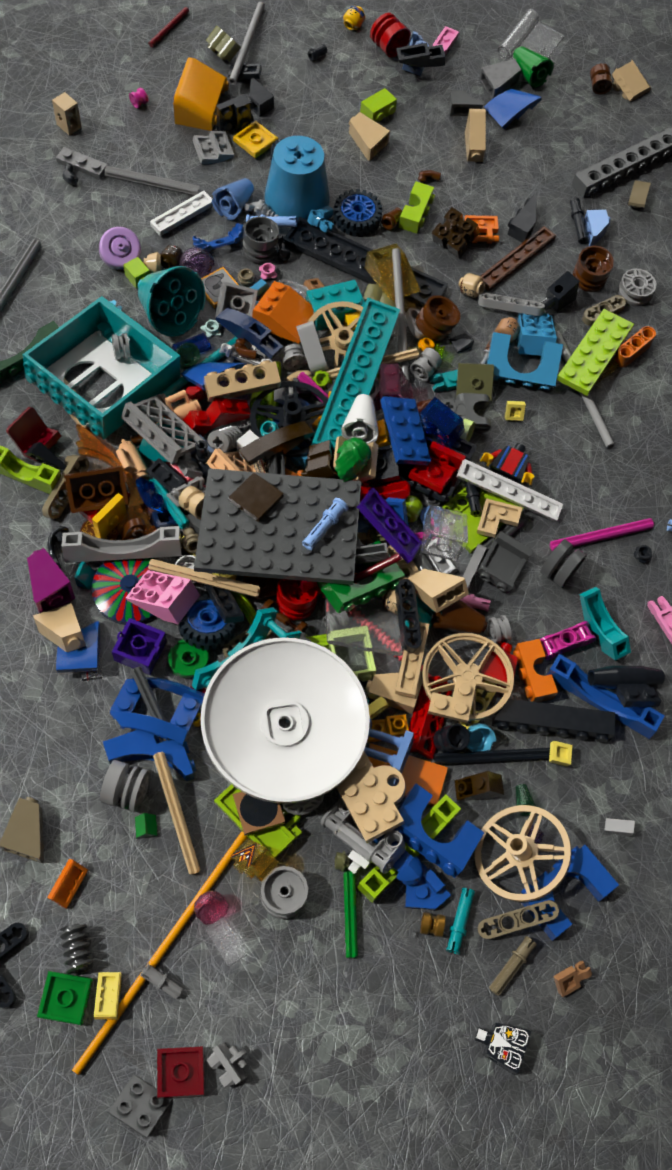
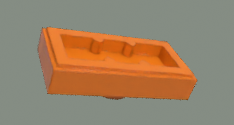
(67, 883)

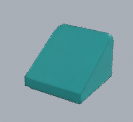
(84, 576)

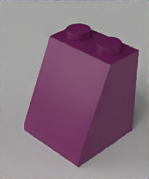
(48, 582)

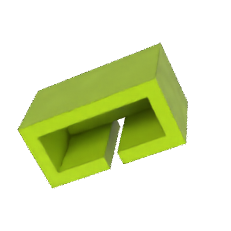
(379, 105)

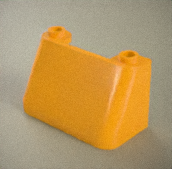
(198, 95)

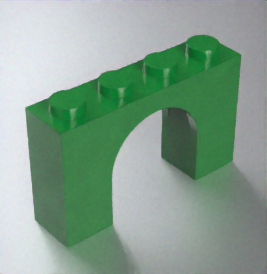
(346, 597)

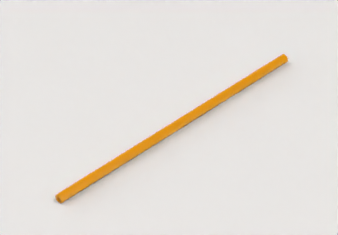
(139, 982)

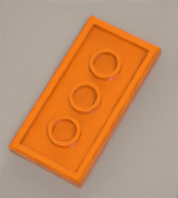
(417, 771)

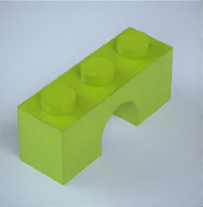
(413, 217)

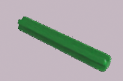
(350, 915)

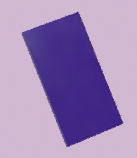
(390, 525)

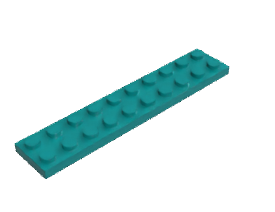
(358, 366)

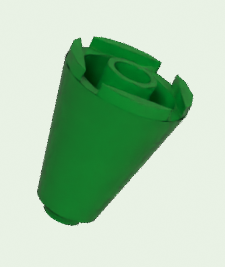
(533, 66)

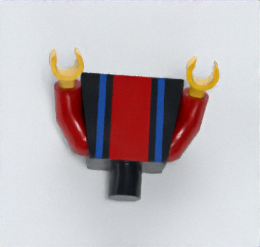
(510, 463)

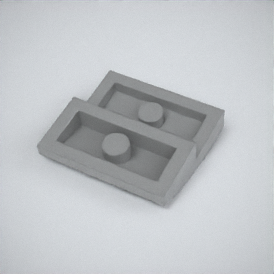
(213, 147)

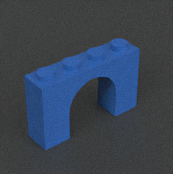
(448, 856)
(586, 869)

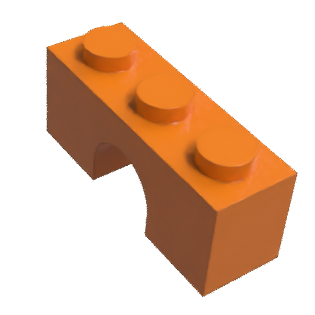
(538, 687)

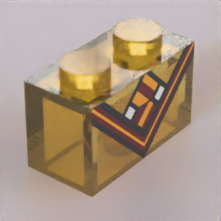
(253, 860)

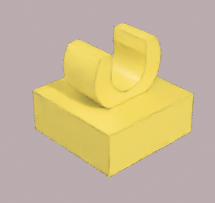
(515, 410)
(560, 753)

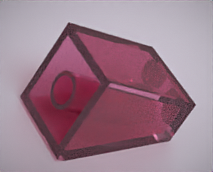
(393, 383)

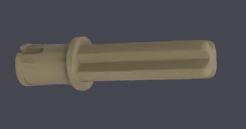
(512, 966)

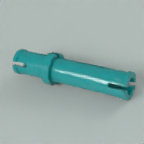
(460, 921)

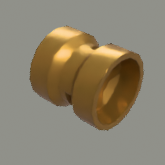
(437, 924)

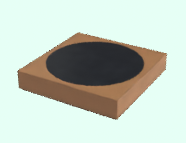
(257, 814)

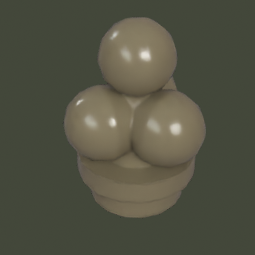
(190, 539)

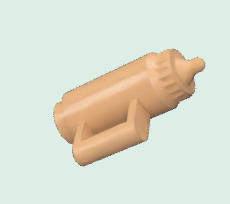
(182, 409)
(132, 460)

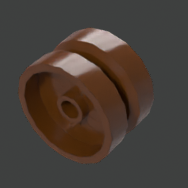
(438, 318)

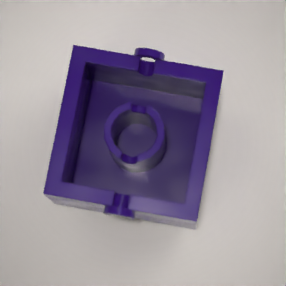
(139, 646)

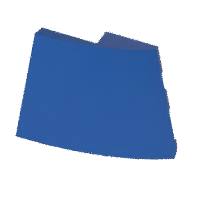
(511, 105)
(196, 373)
(83, 658)

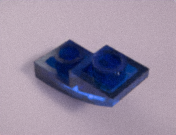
(149, 496)

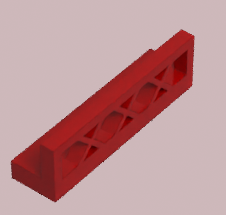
(421, 721)

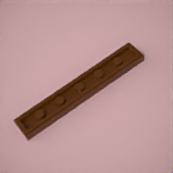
(517, 257)

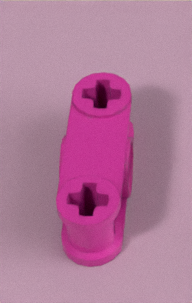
(578, 635)

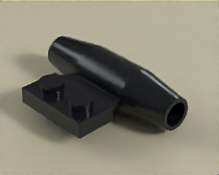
(632, 683)

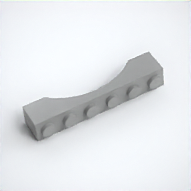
(86, 548)

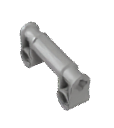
(380, 854)

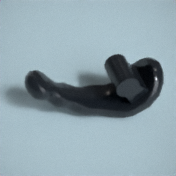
(55, 535)

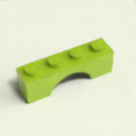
(39, 477)

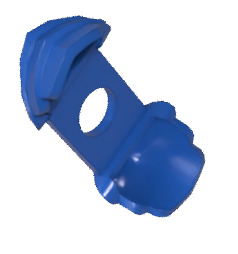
(234, 236)
(408, 867)

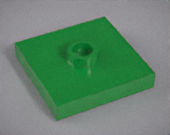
(65, 998)

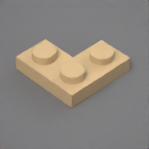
(497, 512)
(457, 706)

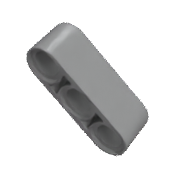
(312, 347)

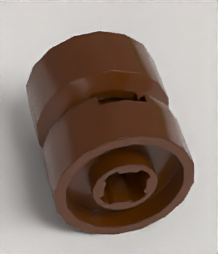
(601, 79)

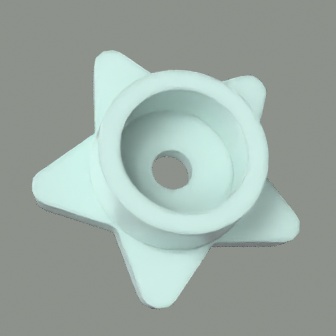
(211, 324)

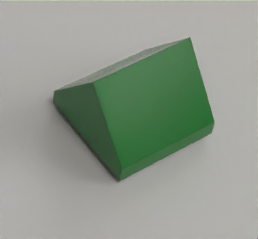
(146, 825)

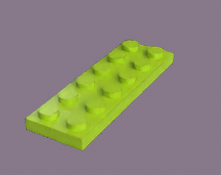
(595, 352)

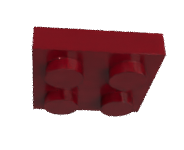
(180, 1072)

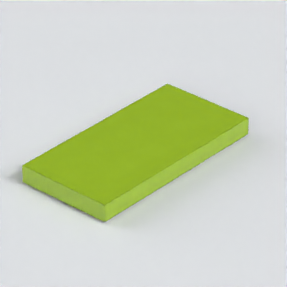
(473, 522)

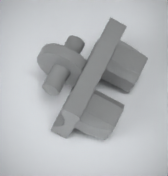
(231, 1061)

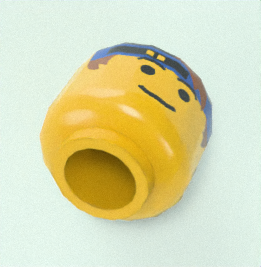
(354, 18)

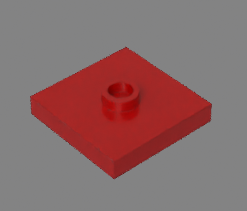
(434, 476)

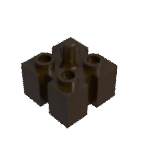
(455, 232)
(321, 461)

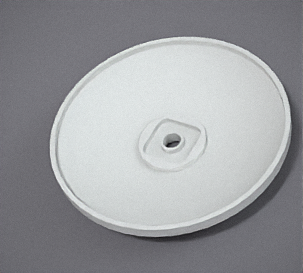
(290, 682)

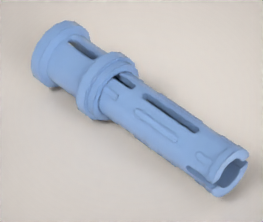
(282, 221)
(329, 518)

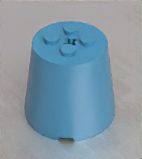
(297, 178)

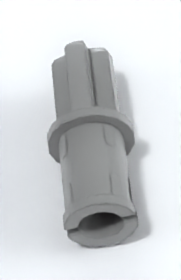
(161, 981)

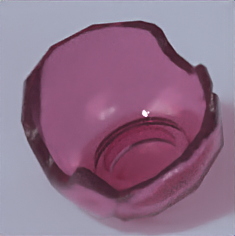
(210, 907)

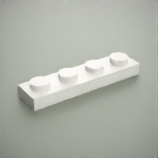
(181, 213)

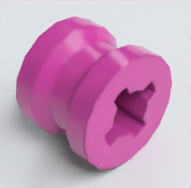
(138, 97)

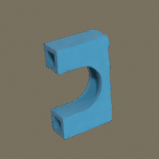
(543, 376)

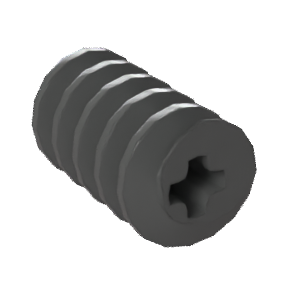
(75, 948)

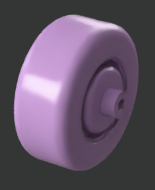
(118, 247)

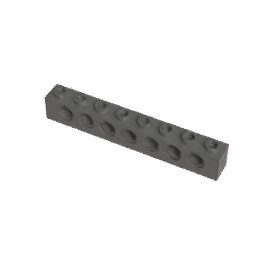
(623, 164)

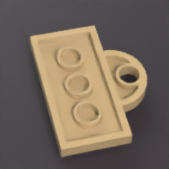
(372, 798)

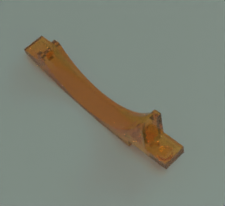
(93, 448)

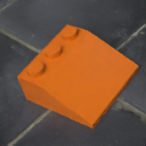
(282, 311)

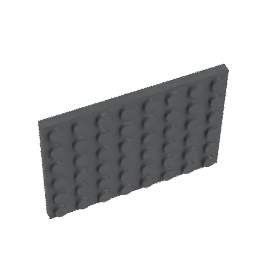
(273, 547)

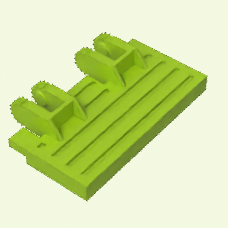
(274, 839)

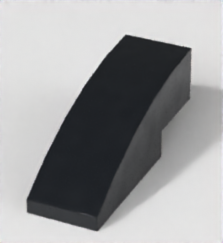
(421, 55)

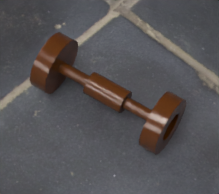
(285, 620)

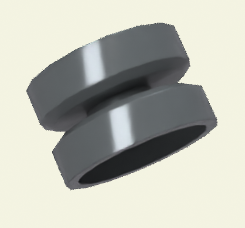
(563, 563)

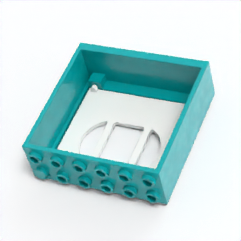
(89, 340)

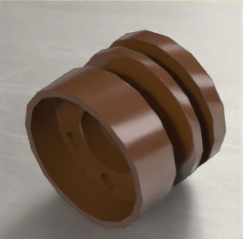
(593, 268)

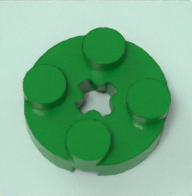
(180, 666)

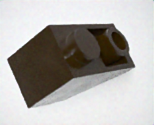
(479, 786)

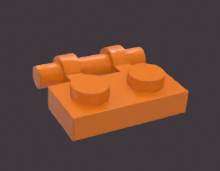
(486, 225)

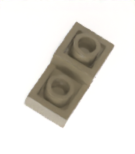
(639, 194)

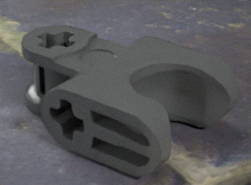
(466, 405)

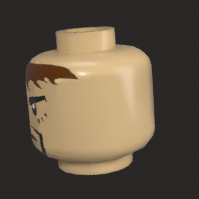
(471, 285)
(390, 604)

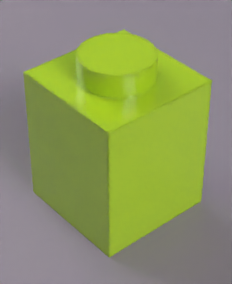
(135, 271)

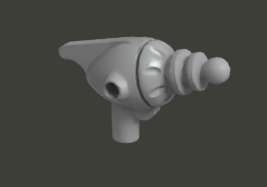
(258, 208)

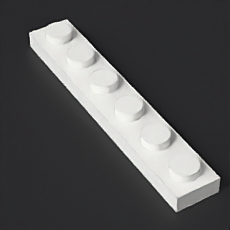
(509, 490)

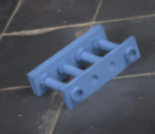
(397, 761)

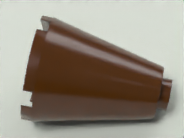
(460, 618)

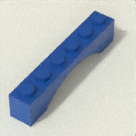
(571, 678)

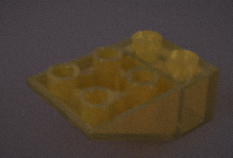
(380, 267)

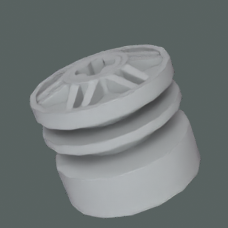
(122, 785)

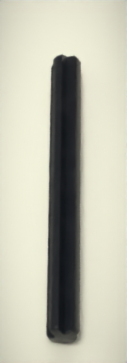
(492, 756)

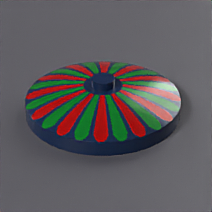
(113, 584)

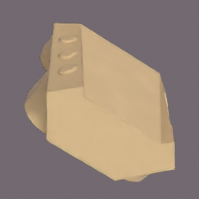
(630, 81)

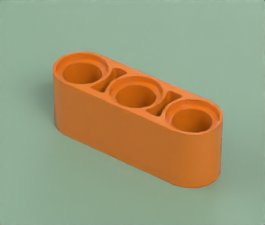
(635, 346)

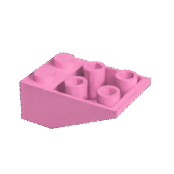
(164, 595)

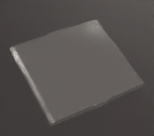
(364, 628)

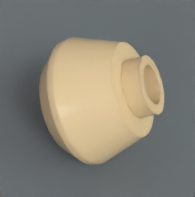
(153, 262)

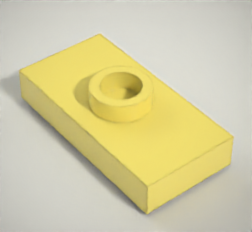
(107, 995)

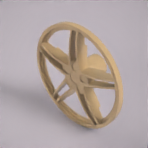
(342, 335)
(470, 671)
(522, 852)

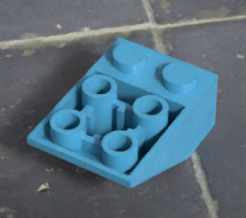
(534, 333)

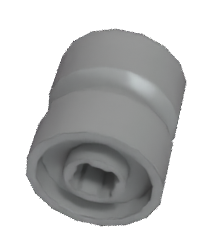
(426, 364)

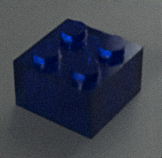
(442, 422)

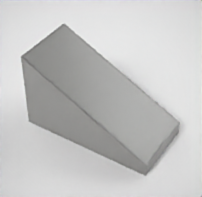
(619, 826)

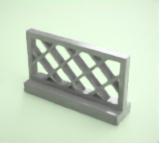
(156, 434)

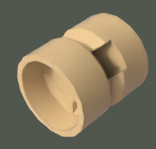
(192, 501)

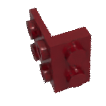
(31, 429)

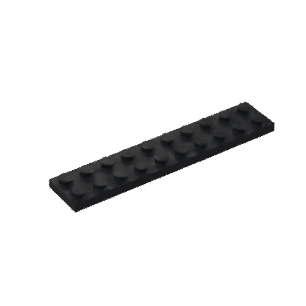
(351, 258)

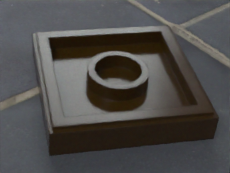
(256, 497)

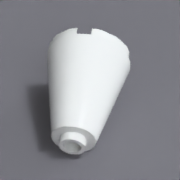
(361, 420)

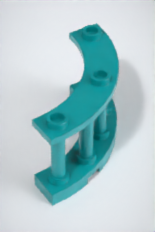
(257, 632)

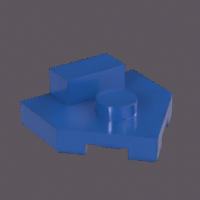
(427, 893)

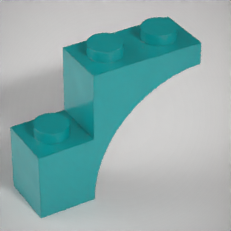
(612, 639)

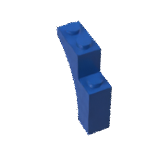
(142, 746)

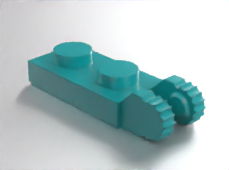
(447, 379)

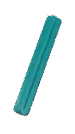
(175, 511)

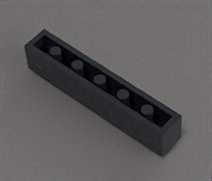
(555, 719)

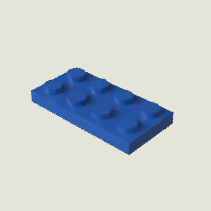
(405, 431)

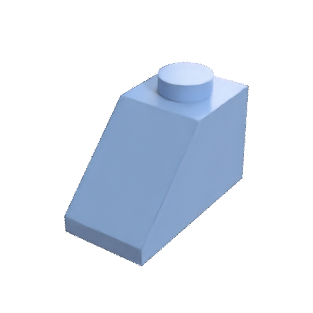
(596, 225)

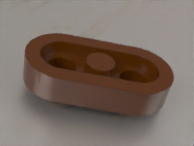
(133, 529)

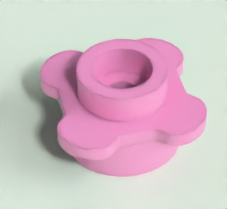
(268, 271)

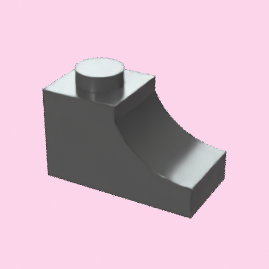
(461, 102)

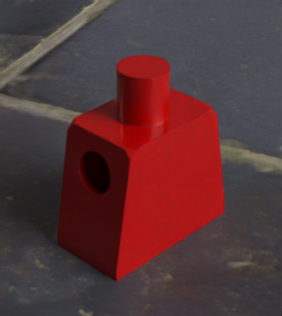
(495, 667)

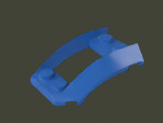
(181, 722)

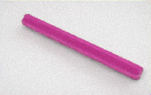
(606, 533)

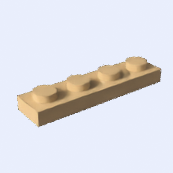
(411, 665)

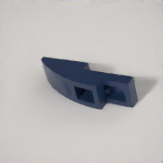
(252, 330)

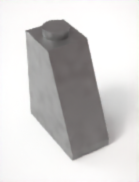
(499, 77)

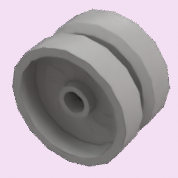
(281, 905)

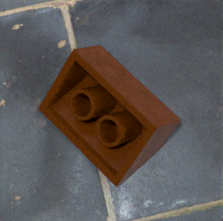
(94, 488)

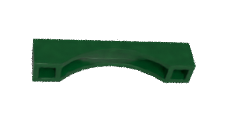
(14, 365)

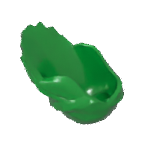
(352, 458)

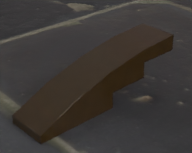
(276, 441)

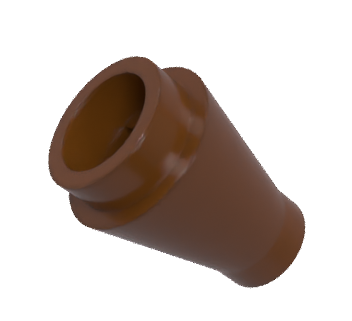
(391, 218)

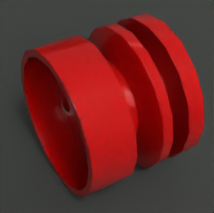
(389, 34)
(293, 601)

